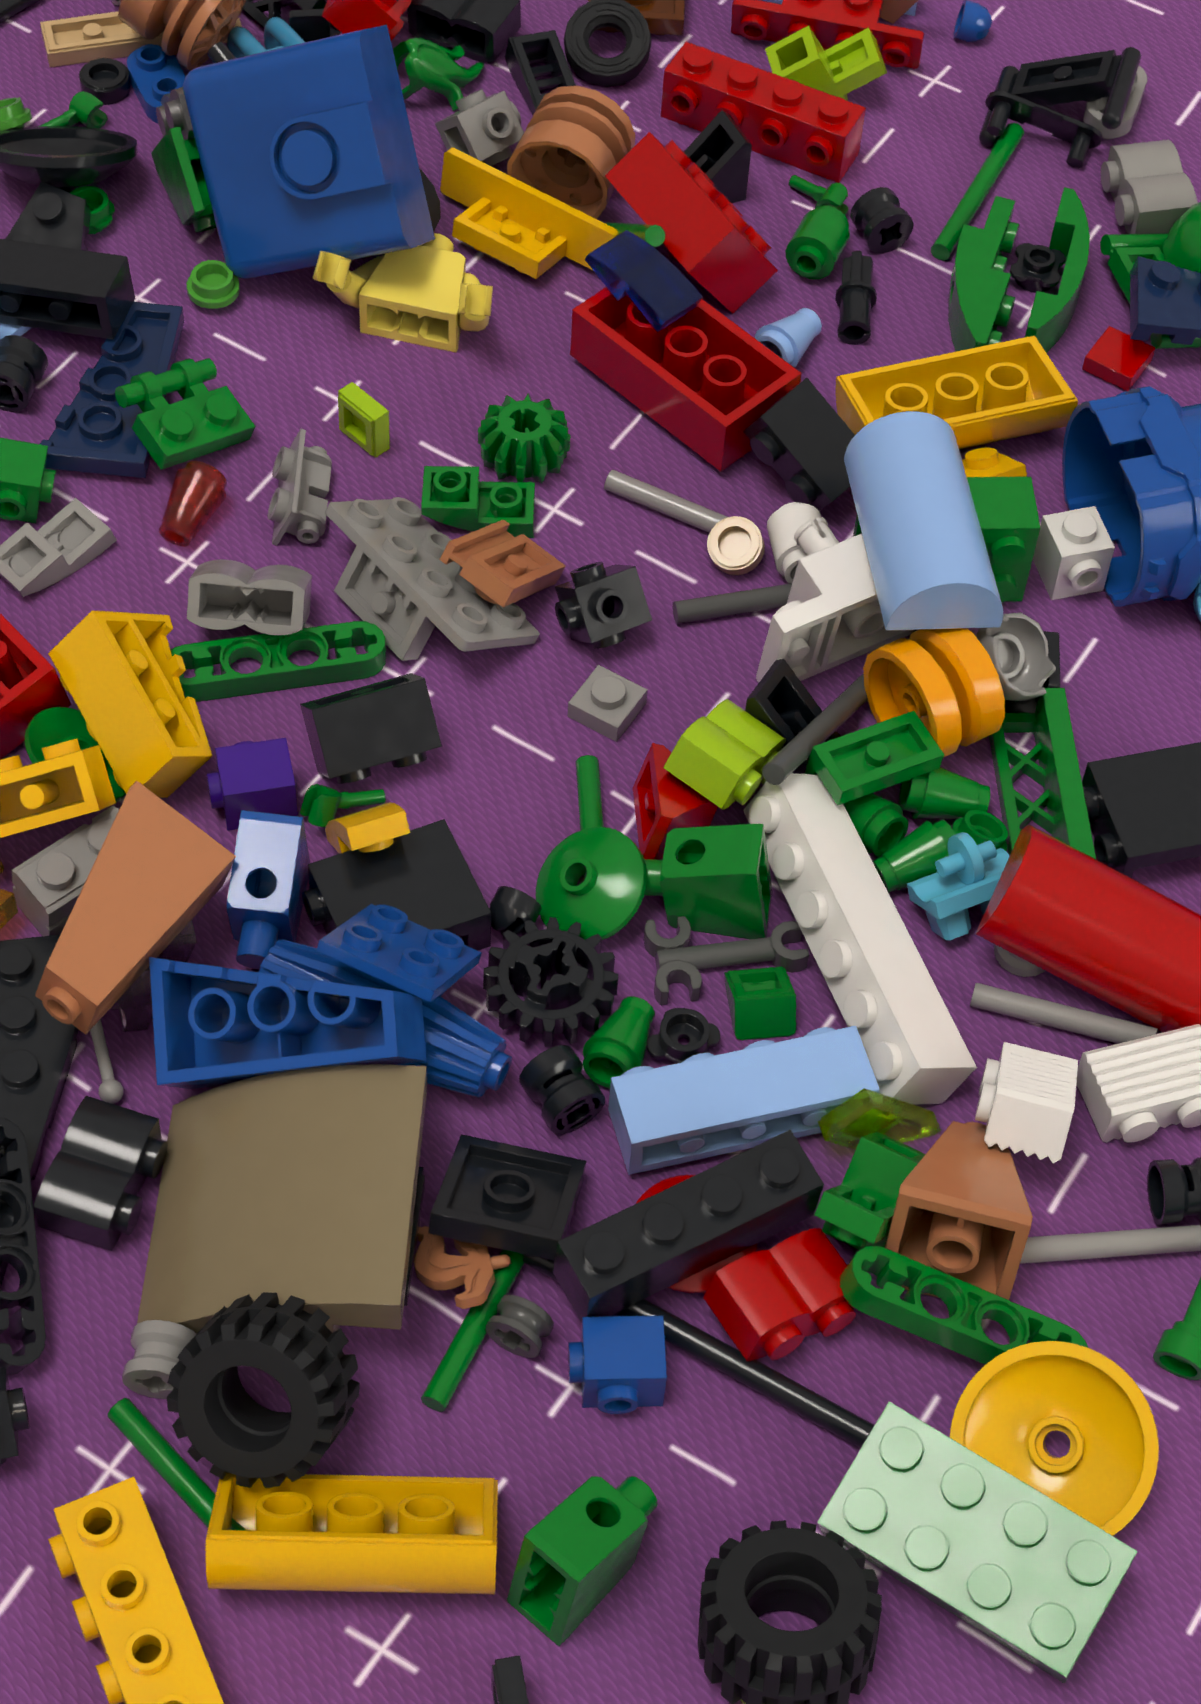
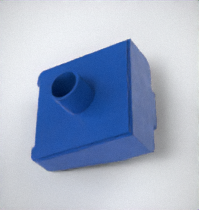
(308, 154)

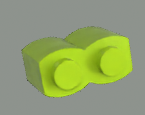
(724, 754)

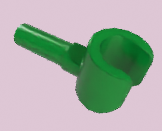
(83, 109)
(832, 196)
(322, 802)

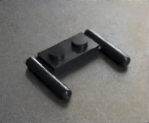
(1072, 80)

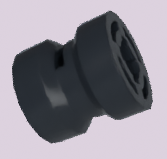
(20, 369)
(565, 1094)
(1174, 1190)

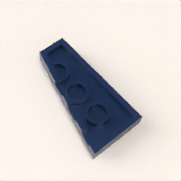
(1164, 301)
(95, 429)

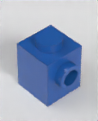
(619, 1363)

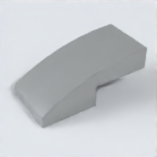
(59, 548)

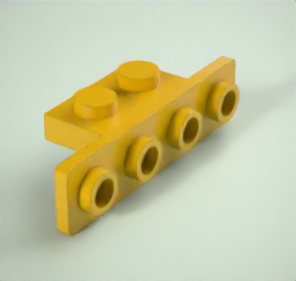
(516, 219)

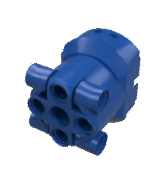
(1142, 472)

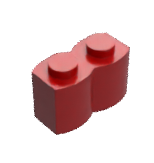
(781, 1296)

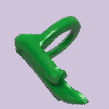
(434, 68)

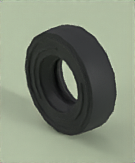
(601, 70)

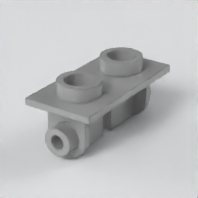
(292, 508)

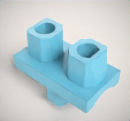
(960, 882)

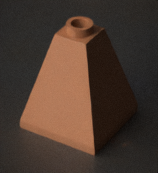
(964, 1211)

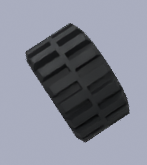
(233, 1427)
(789, 1573)

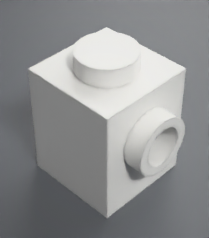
(1073, 553)

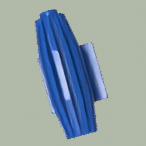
(395, 954)

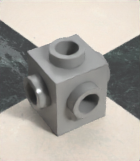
(483, 127)

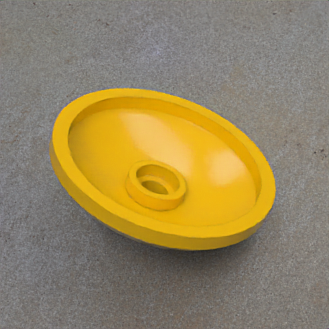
(1073, 1391)

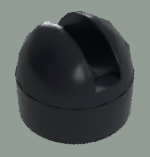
(511, 909)

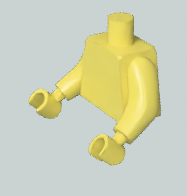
(411, 293)

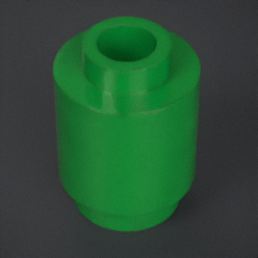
(818, 242)

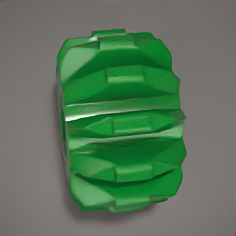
(524, 439)

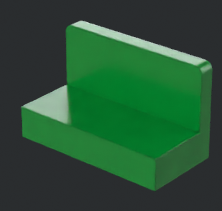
(875, 757)

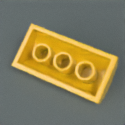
(978, 391)
(355, 1535)

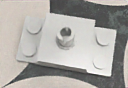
(829, 609)

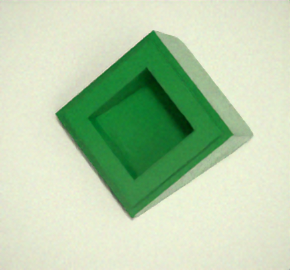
(761, 1003)

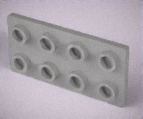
(407, 589)

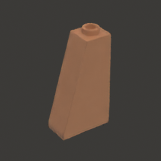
(134, 903)

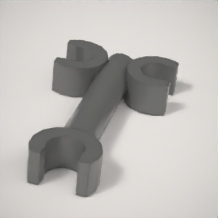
(681, 962)

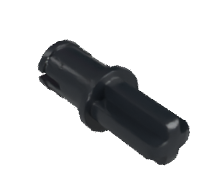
(855, 299)

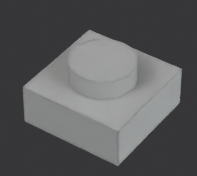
(607, 703)

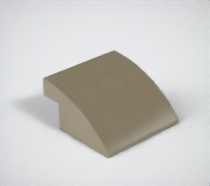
(290, 1192)

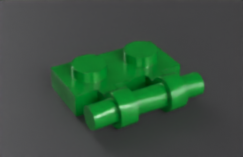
(190, 427)

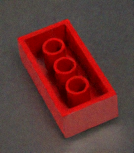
(693, 377)

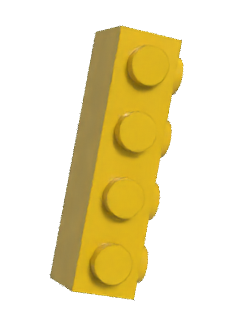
(54, 789)
(131, 1600)

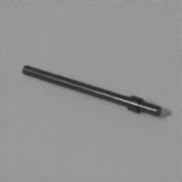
(751, 1373)

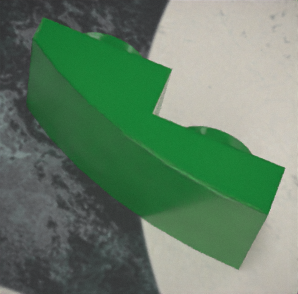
(460, 500)

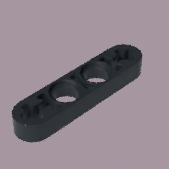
(19, 1249)

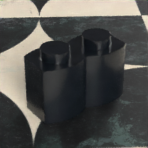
(475, 25)
(99, 1173)

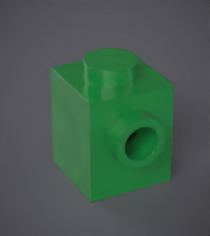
(24, 480)

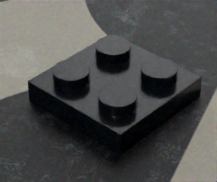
(507, 1197)

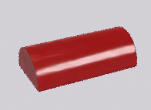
(1098, 931)

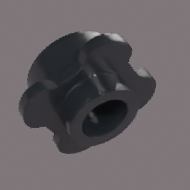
(1037, 267)
(682, 1024)

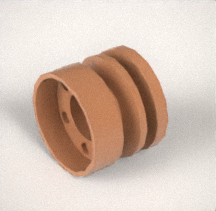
(186, 25)
(572, 147)

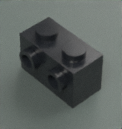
(804, 445)
(371, 727)

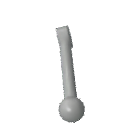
(110, 1089)

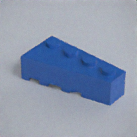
(245, 1024)

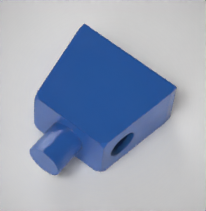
(266, 883)

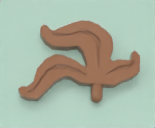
(448, 1271)

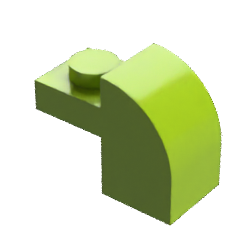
(830, 70)

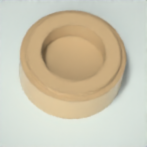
(735, 545)

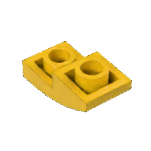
(368, 829)

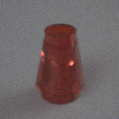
(192, 501)

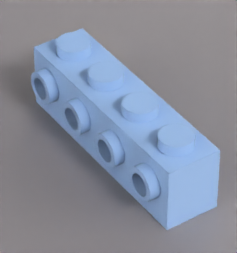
(735, 1097)

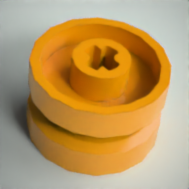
(941, 678)

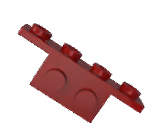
(830, 22)

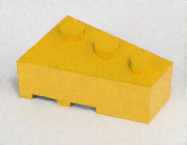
(133, 698)

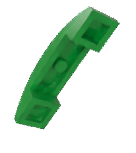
(1070, 236)

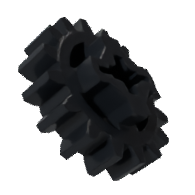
(551, 982)

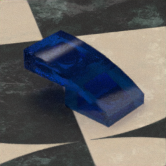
(650, 280)

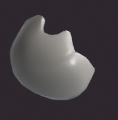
(1019, 656)

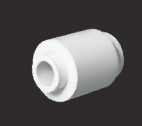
(781, 531)

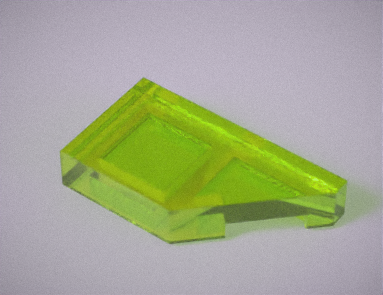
(876, 1112)

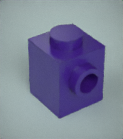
(253, 779)

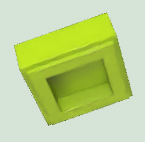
(363, 419)

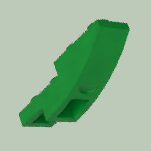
(979, 279)

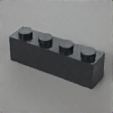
(64, 289)
(687, 1227)

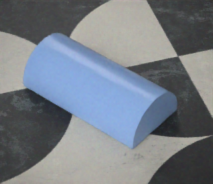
(921, 525)

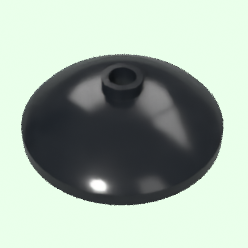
(64, 154)

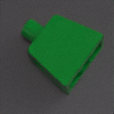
(715, 879)
(579, 1554)

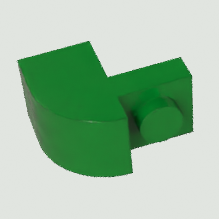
(864, 1203)

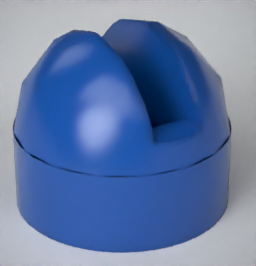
(972, 22)

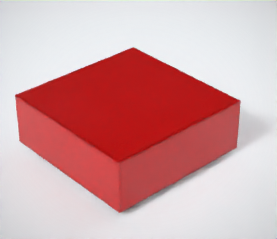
(1118, 358)

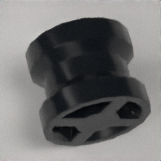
(881, 220)

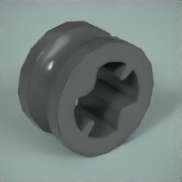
(519, 1326)

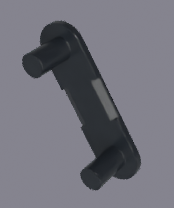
(1008, 106)

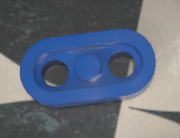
(152, 76)

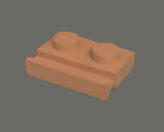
(502, 565)

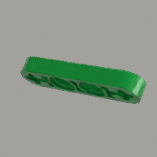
(276, 670)
(964, 1301)

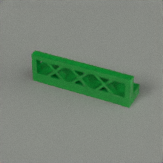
(1056, 772)

